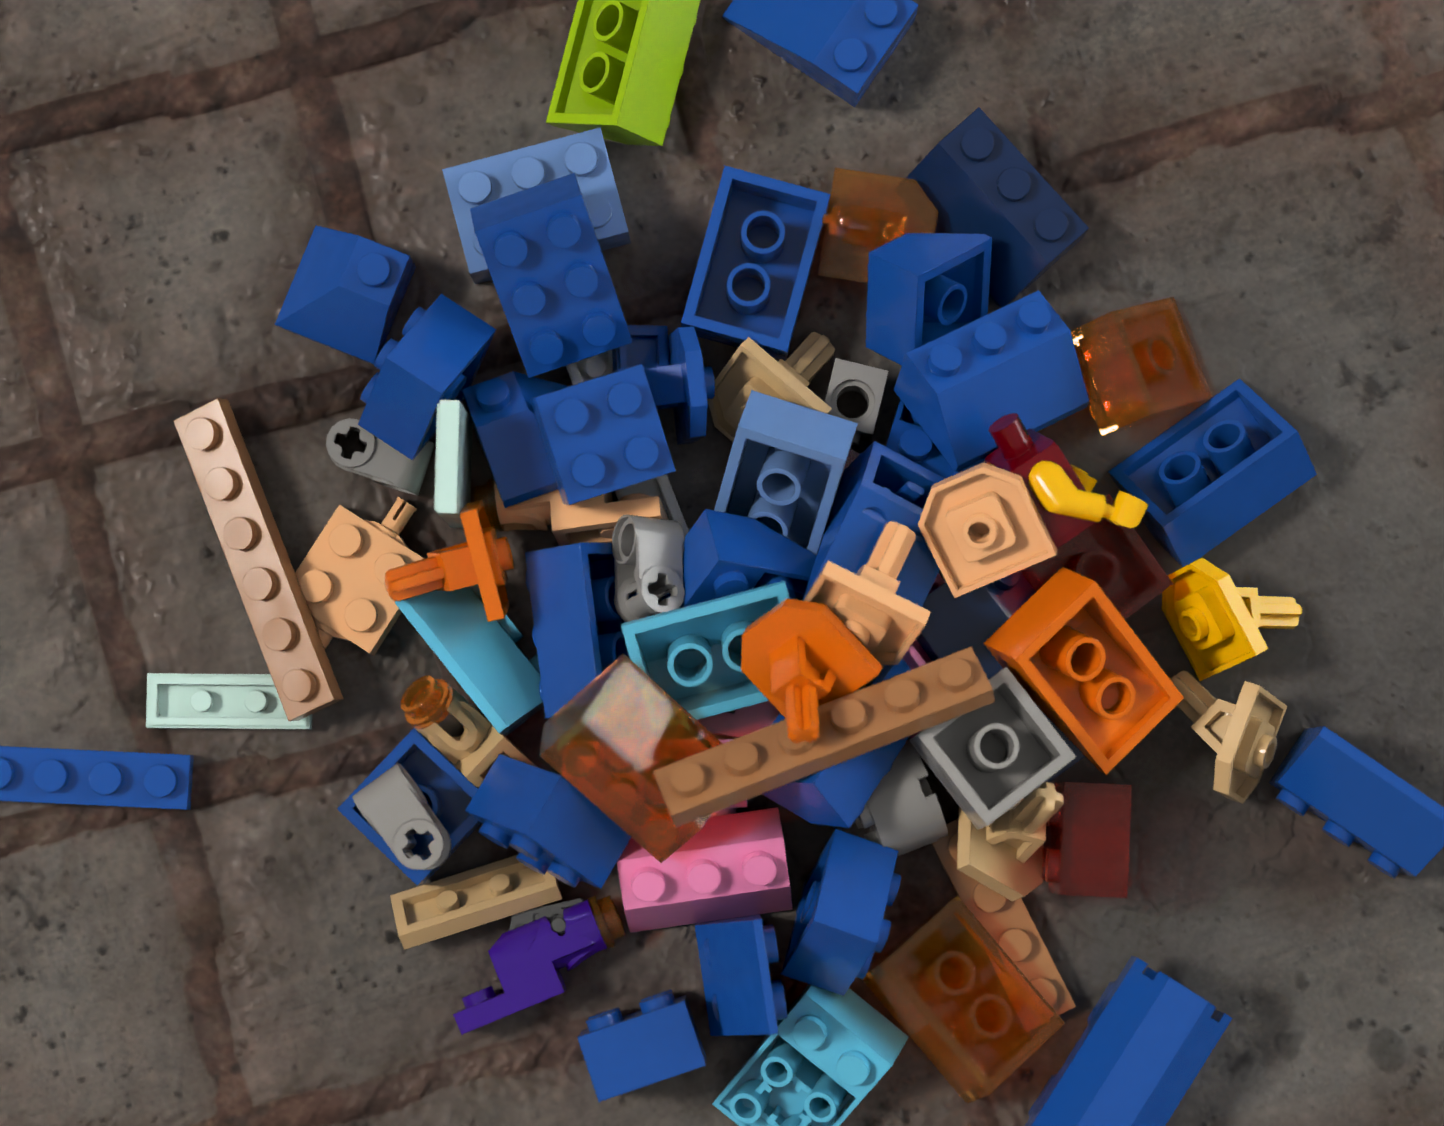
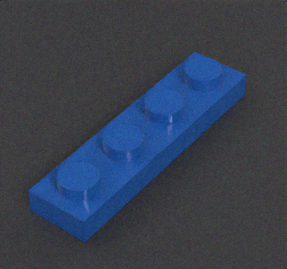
(96, 777)

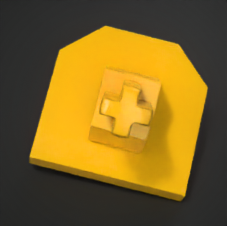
(1221, 621)

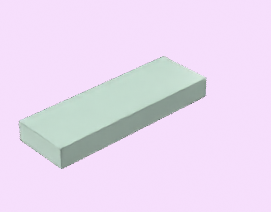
(216, 702)

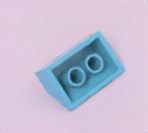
(699, 650)
(479, 654)

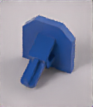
(684, 385)

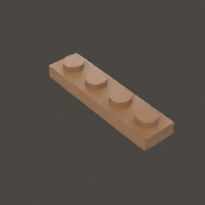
(1008, 925)

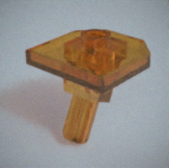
(866, 214)

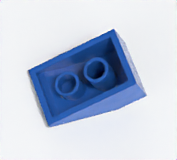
(828, 40)

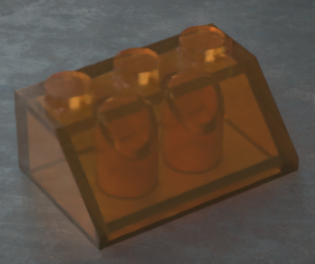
(613, 742)
(963, 1001)

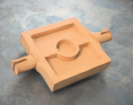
(347, 576)

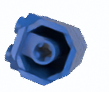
(1134, 1055)

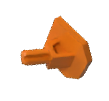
(476, 561)
(802, 660)

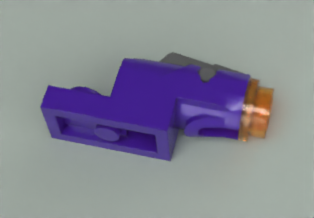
(535, 950)

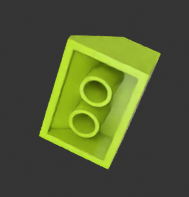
(623, 68)

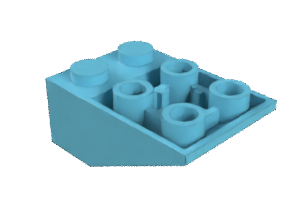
(815, 1065)

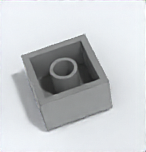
(994, 752)

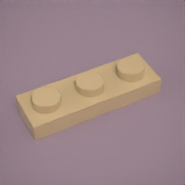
(470, 900)

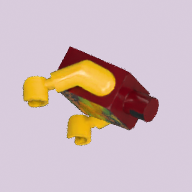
(1057, 488)

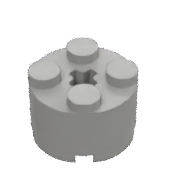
(902, 807)

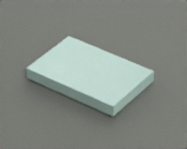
(452, 461)

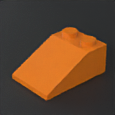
(1085, 668)

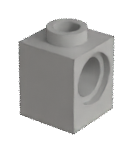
(861, 379)

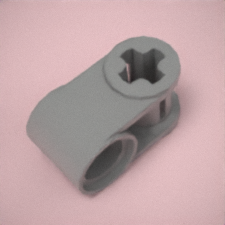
(379, 459)
(649, 563)
(398, 811)

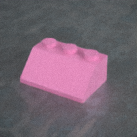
(720, 873)

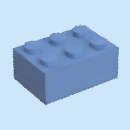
(530, 166)
(786, 467)

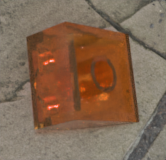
(1138, 365)

